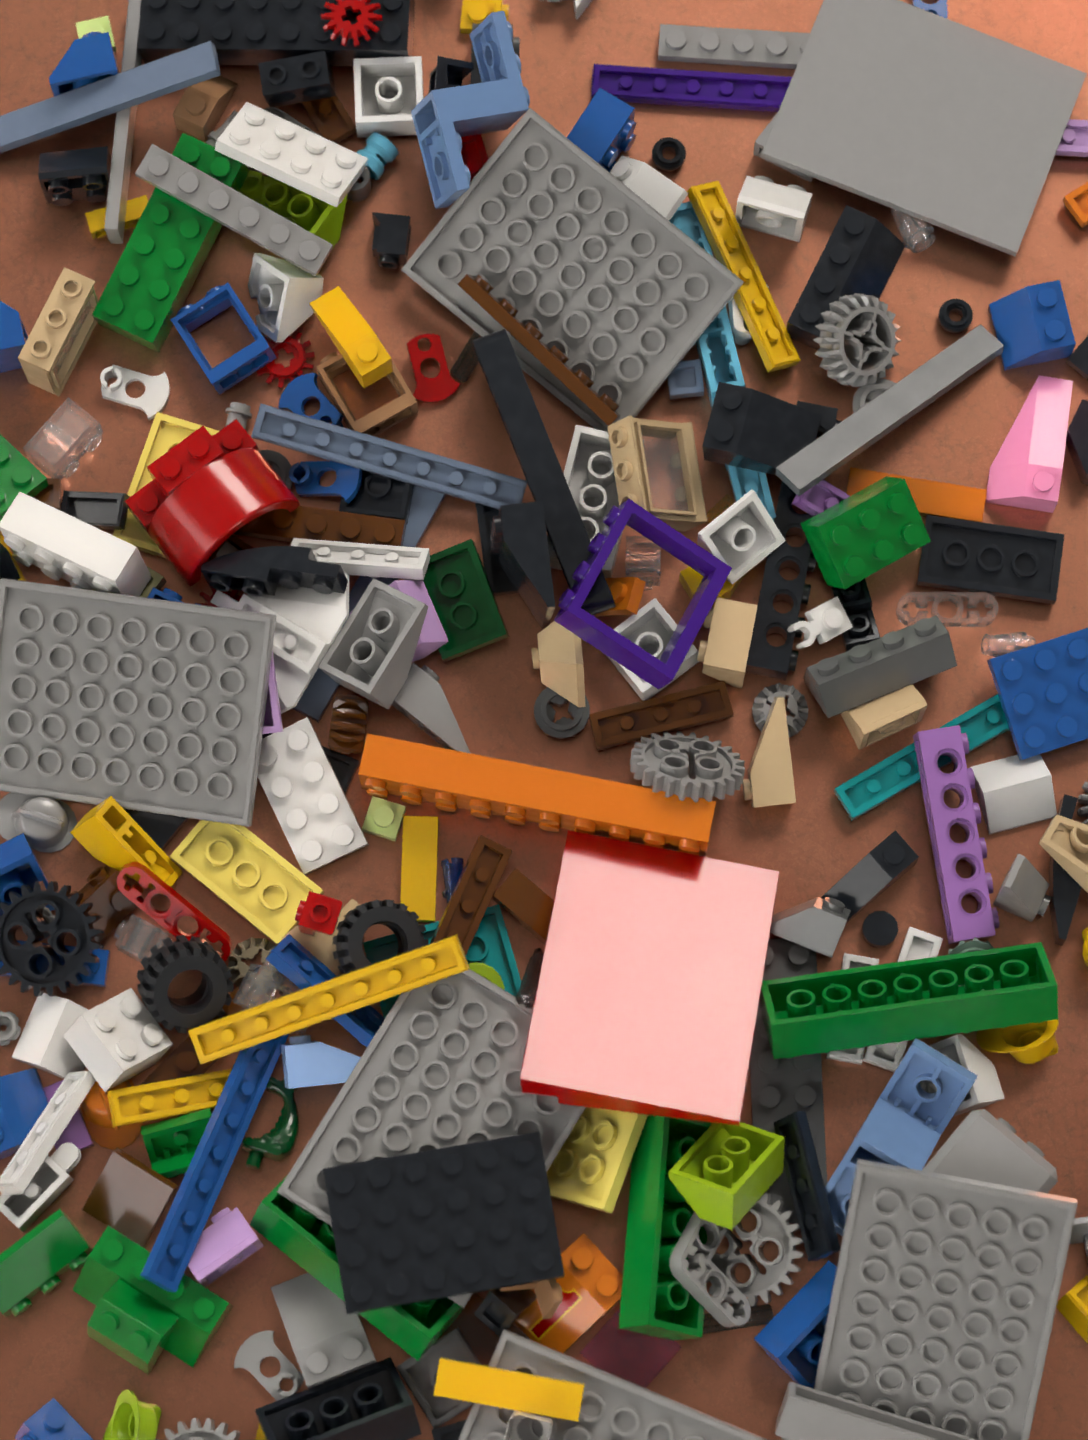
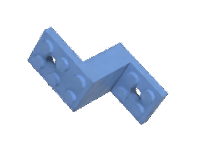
(470, 109)
(902, 1121)

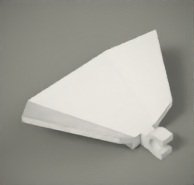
(303, 632)

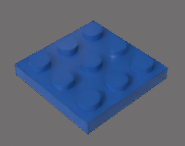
(1045, 693)

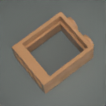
(379, 419)

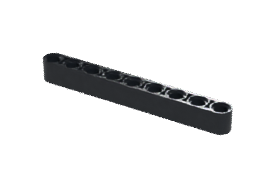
(539, 462)

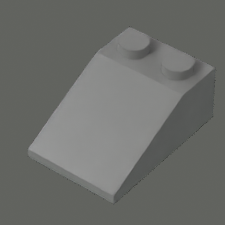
(377, 644)
(320, 1331)

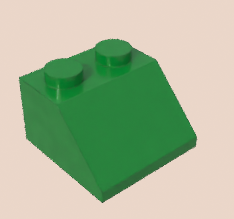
(131, 1325)

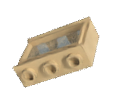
(60, 332)
(658, 469)

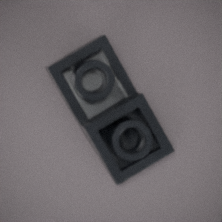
(858, 608)

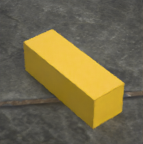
(134, 210)

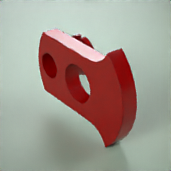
(433, 388)

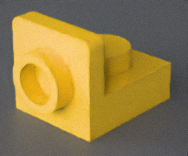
(477, 10)

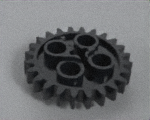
(69, 918)

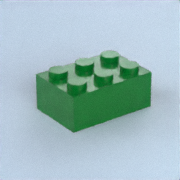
(865, 532)

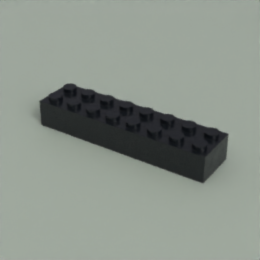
(268, 30)

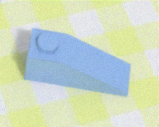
(314, 1063)

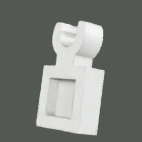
(823, 623)

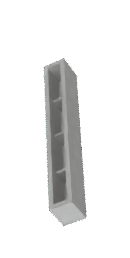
(823, 1416)

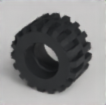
(357, 921)
(169, 962)

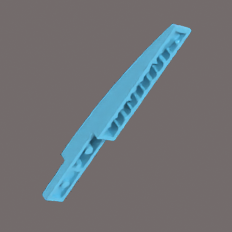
(722, 364)

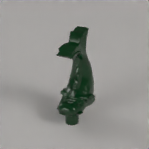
(281, 1139)

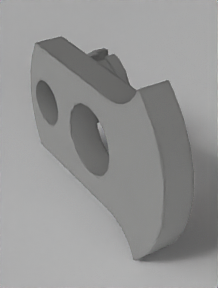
(252, 1354)

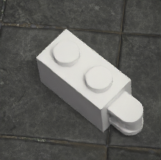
(43, 1189)

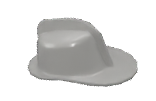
(41, 819)

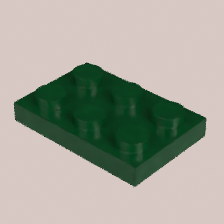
(463, 600)

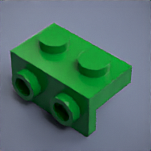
(174, 1142)

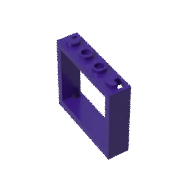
(610, 642)

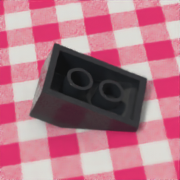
(756, 429)

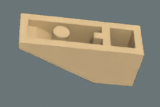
(770, 769)

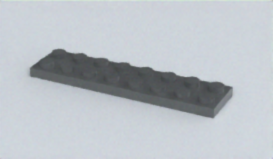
(786, 1083)

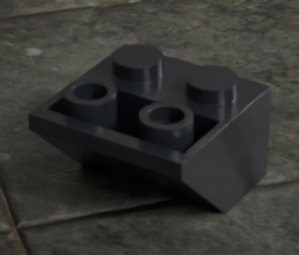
(75, 175)

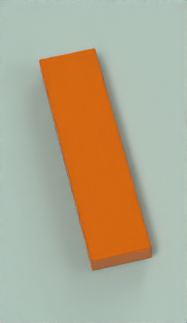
(929, 496)

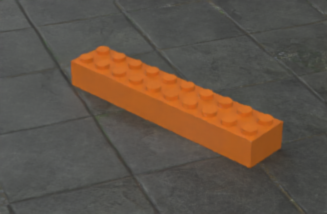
(533, 795)

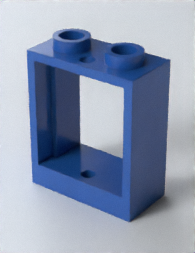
(240, 364)

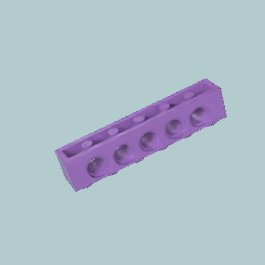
(946, 852)

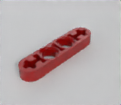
(179, 906)

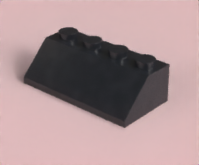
(853, 261)
(350, 1407)

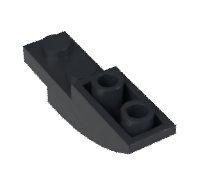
(263, 568)

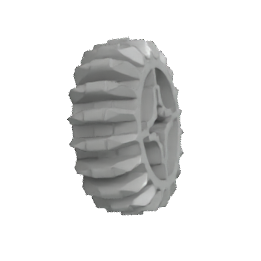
(857, 340)

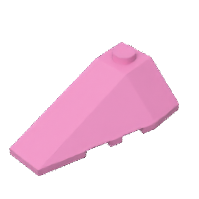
(1032, 456)

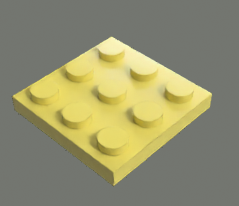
(596, 1158)

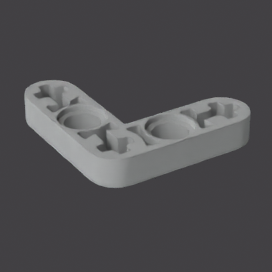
(703, 1268)

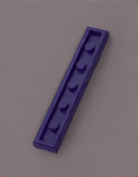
(691, 87)

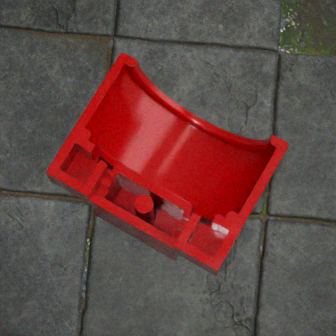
(206, 494)

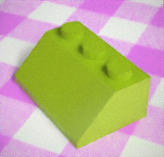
(728, 1171)

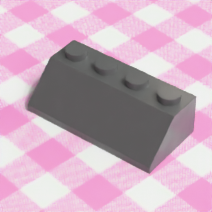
(881, 666)

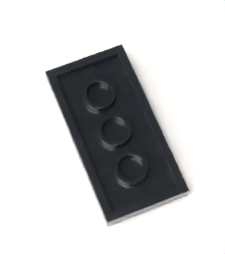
(991, 559)

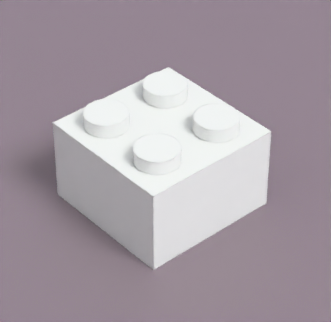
(386, 94)
(651, 631)
(118, 1039)

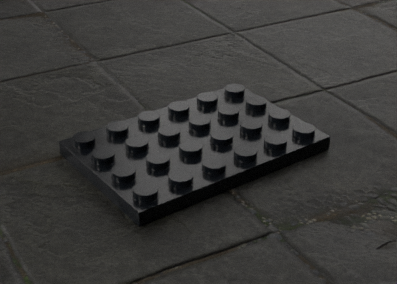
(443, 1223)

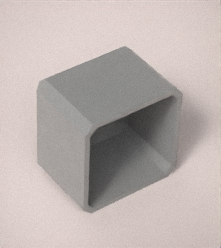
(992, 1153)

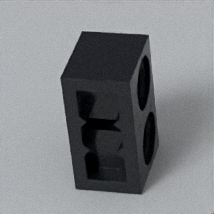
(297, 79)

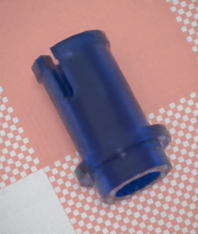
(451, 874)

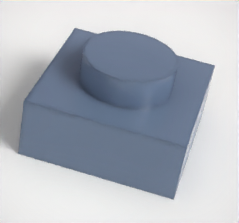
(686, 380)

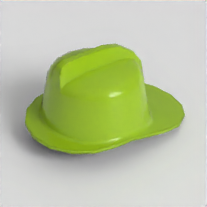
(133, 1419)

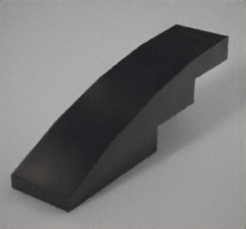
(1062, 887)

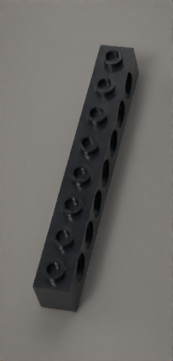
(763, 657)

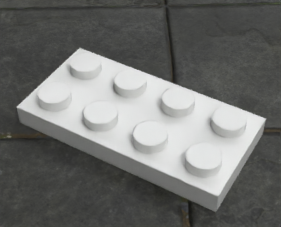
(291, 154)
(307, 797)

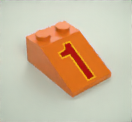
(588, 1294)

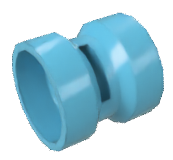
(379, 152)

